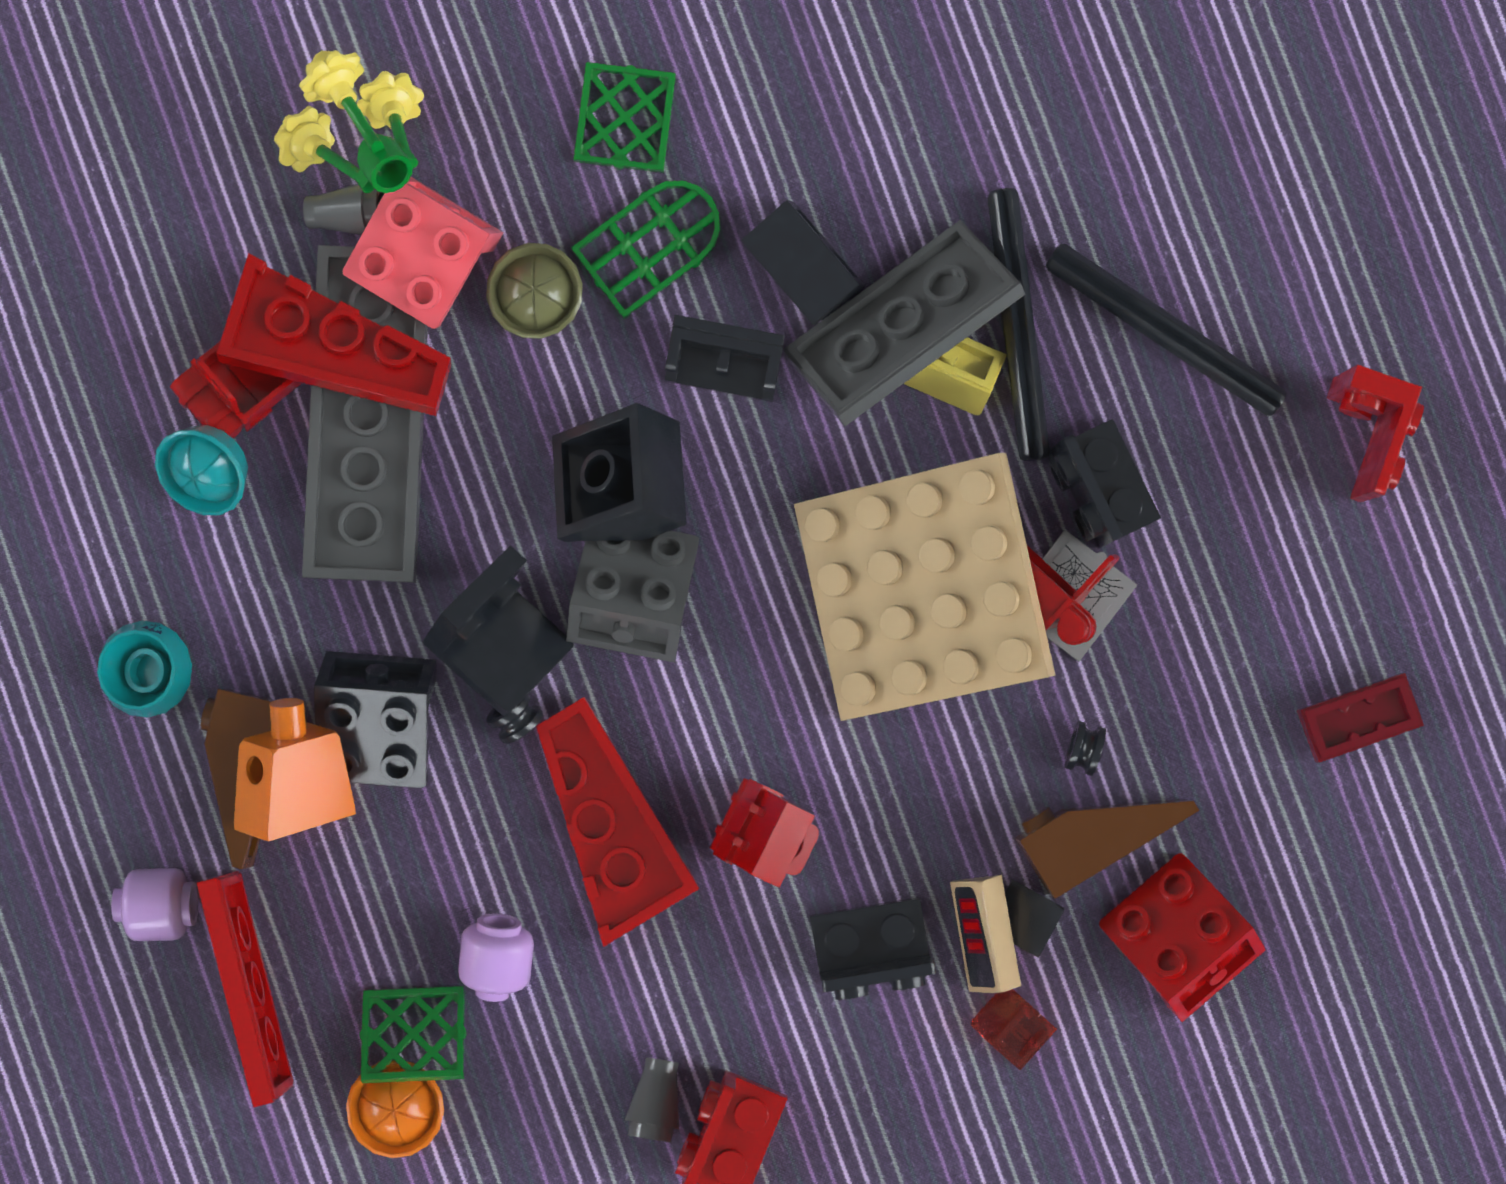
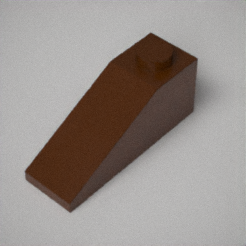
(227, 722)
(1085, 840)

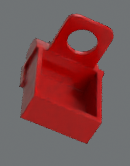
(228, 394)
(1062, 602)
(765, 833)

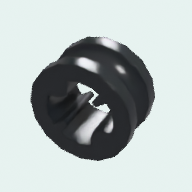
(517, 723)
(1085, 748)

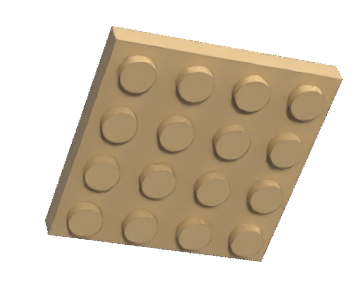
(924, 587)

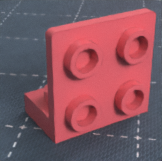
(419, 251)

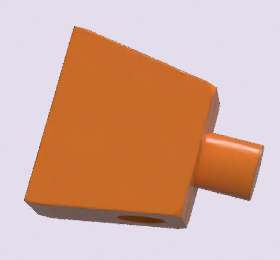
(290, 776)

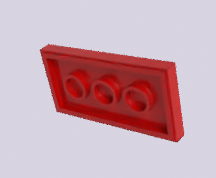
(246, 987)

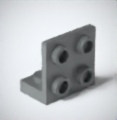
(633, 594)

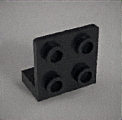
(1103, 484)
(497, 637)
(379, 714)
(872, 948)

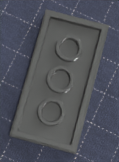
(903, 322)

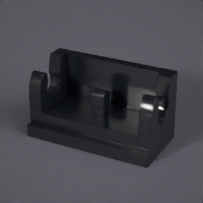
(802, 262)
(724, 358)

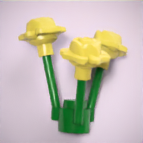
(387, 100)

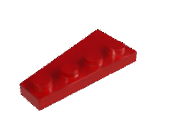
(305, 337)
(617, 838)

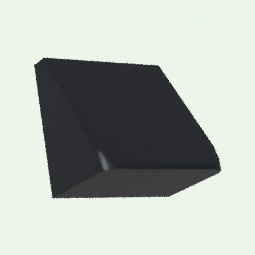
(1031, 917)

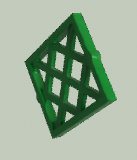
(630, 74)
(413, 995)

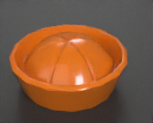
(395, 1116)

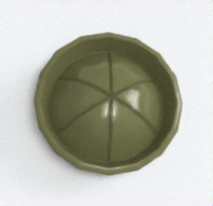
(534, 290)

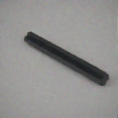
(1019, 328)
(1166, 330)

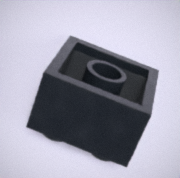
(619, 477)

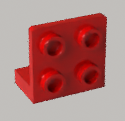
(1394, 401)
(1182, 936)
(735, 1132)

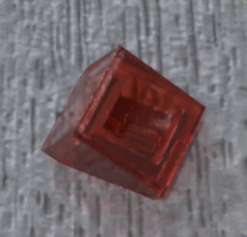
(1013, 1027)

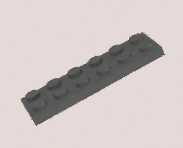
(361, 460)

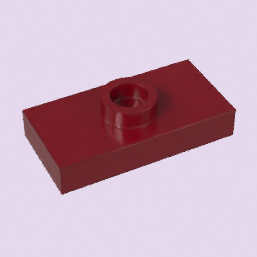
(1360, 717)

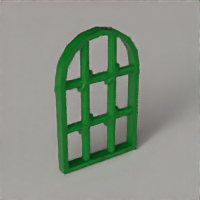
(644, 265)

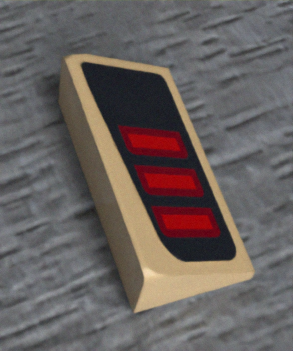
(985, 934)

